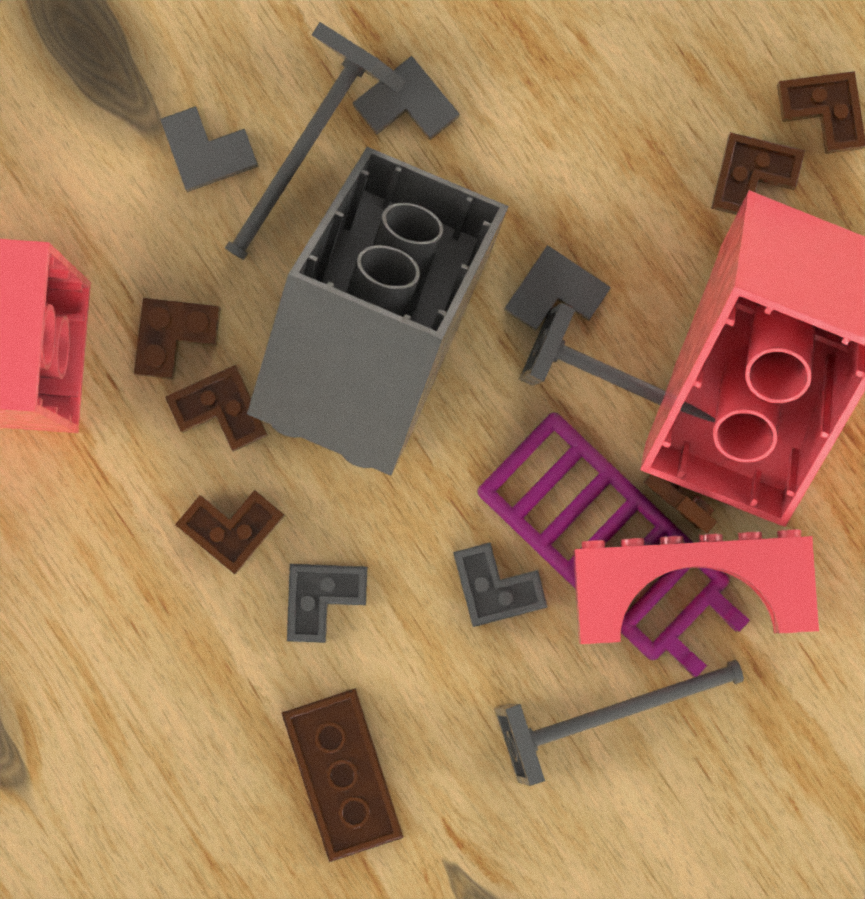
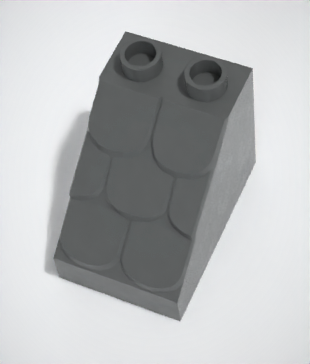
(374, 310)

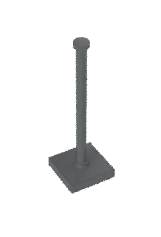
(355, 64)
(551, 347)
(524, 742)

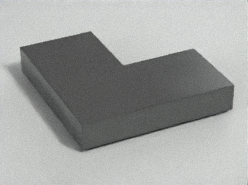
(417, 97)
(203, 160)
(552, 280)
(311, 592)
(492, 598)

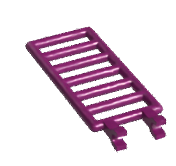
(635, 502)

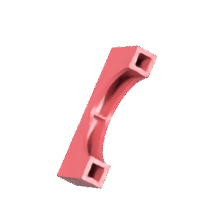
(774, 568)

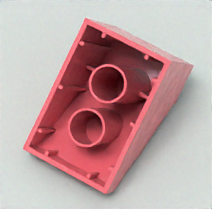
(41, 337)
(769, 359)

